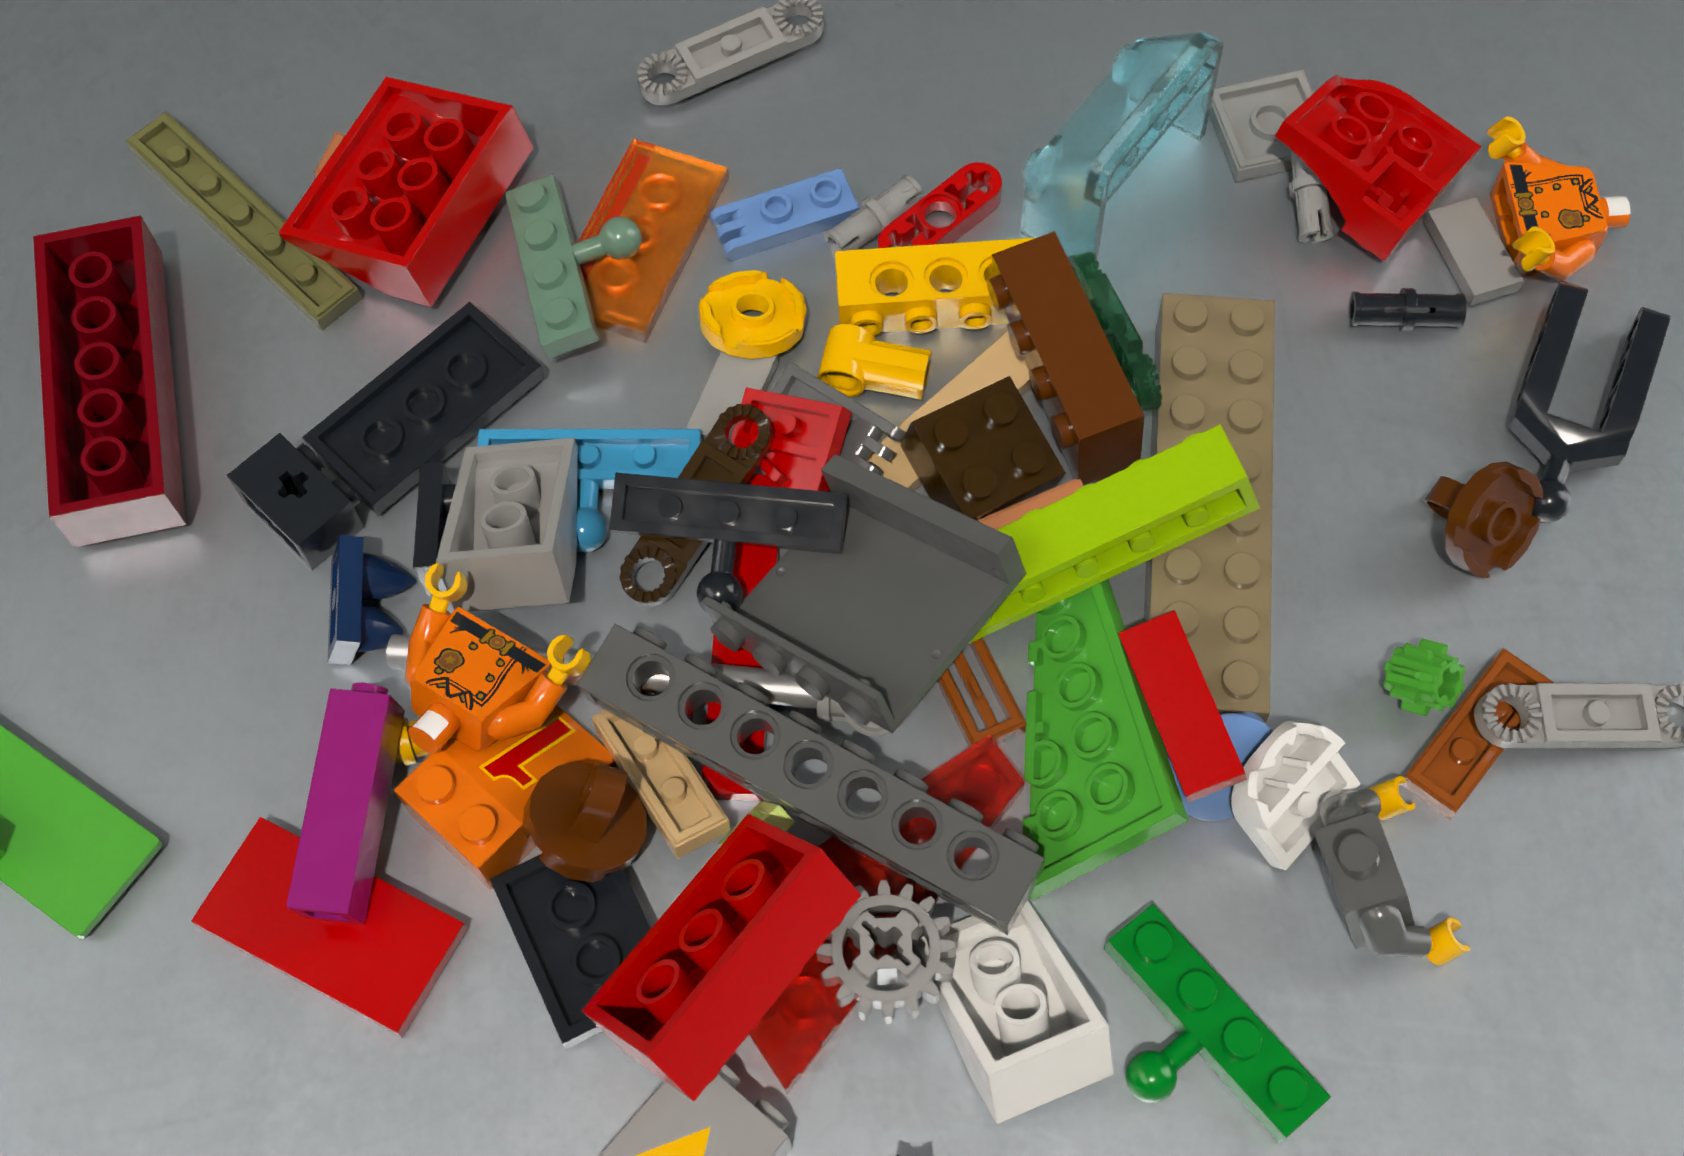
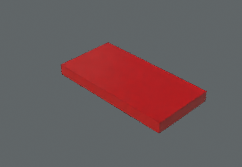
(369, 967)

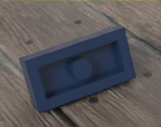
(358, 577)

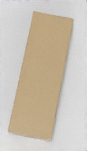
(666, 785)

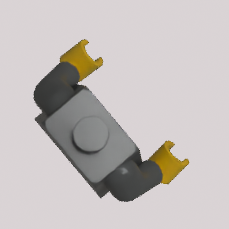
(1369, 880)

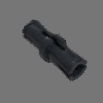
(1443, 309)

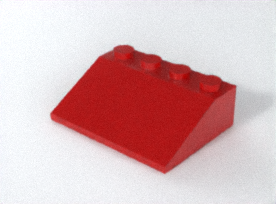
(410, 188)

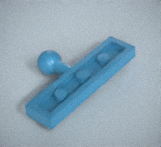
(601, 456)

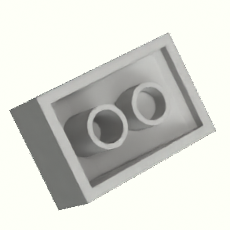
(513, 525)

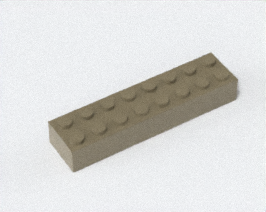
(1216, 371)

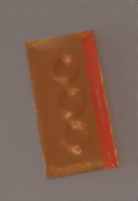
(671, 204)

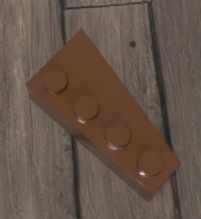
(1067, 358)

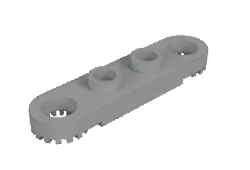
(729, 50)
(1583, 715)

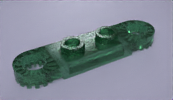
(1119, 330)

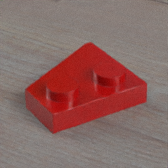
(803, 437)

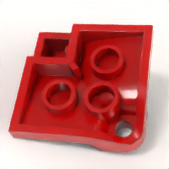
(1376, 156)

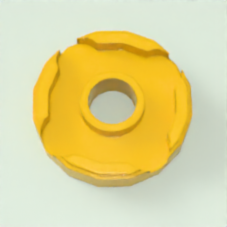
(750, 336)

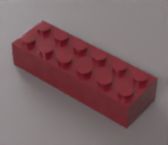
(107, 383)

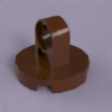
(1488, 516)
(585, 820)

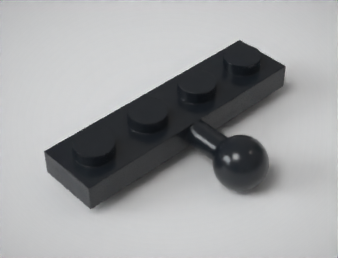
(728, 517)

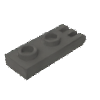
(864, 425)

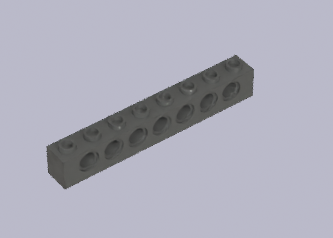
(616, 683)

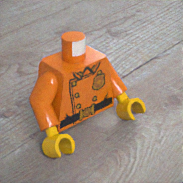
(1546, 209)
(477, 679)

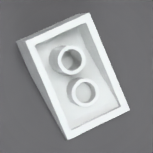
(1020, 1015)

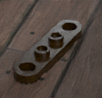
(712, 461)

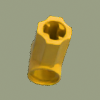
(859, 362)

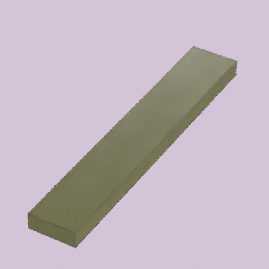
(242, 220)

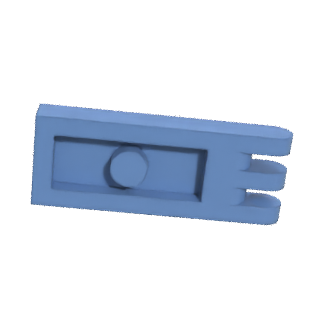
(783, 214)

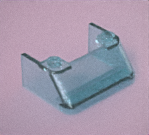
(1146, 92)

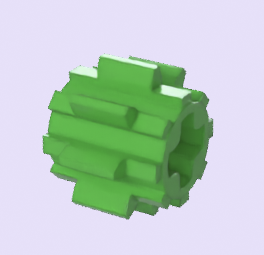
(1424, 677)

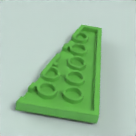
(1090, 744)

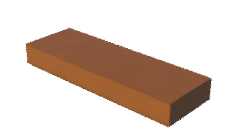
(1459, 753)

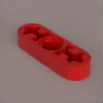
(947, 198)

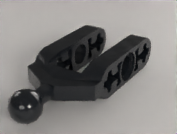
(1566, 444)

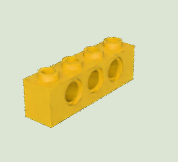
(917, 276)

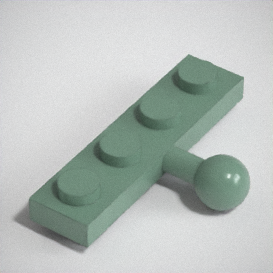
(554, 260)

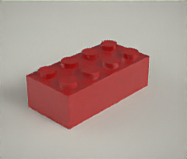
(722, 954)

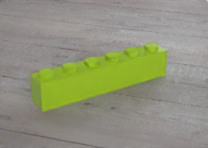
(1124, 522)

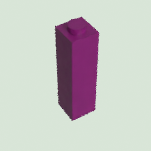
(346, 805)

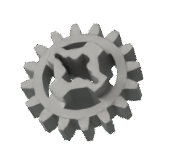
(905, 971)

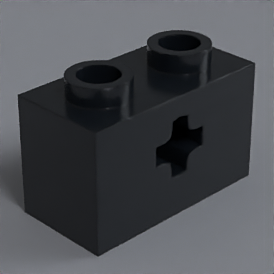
(296, 499)

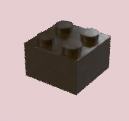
(982, 452)

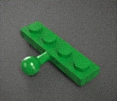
(1210, 1024)

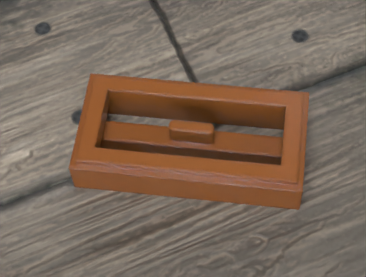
(1015, 722)

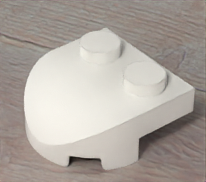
(1287, 786)

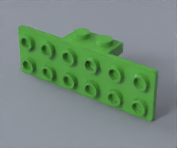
(64, 841)

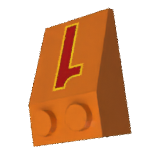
(479, 796)

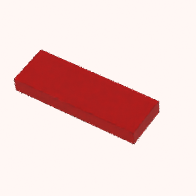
(1182, 706)

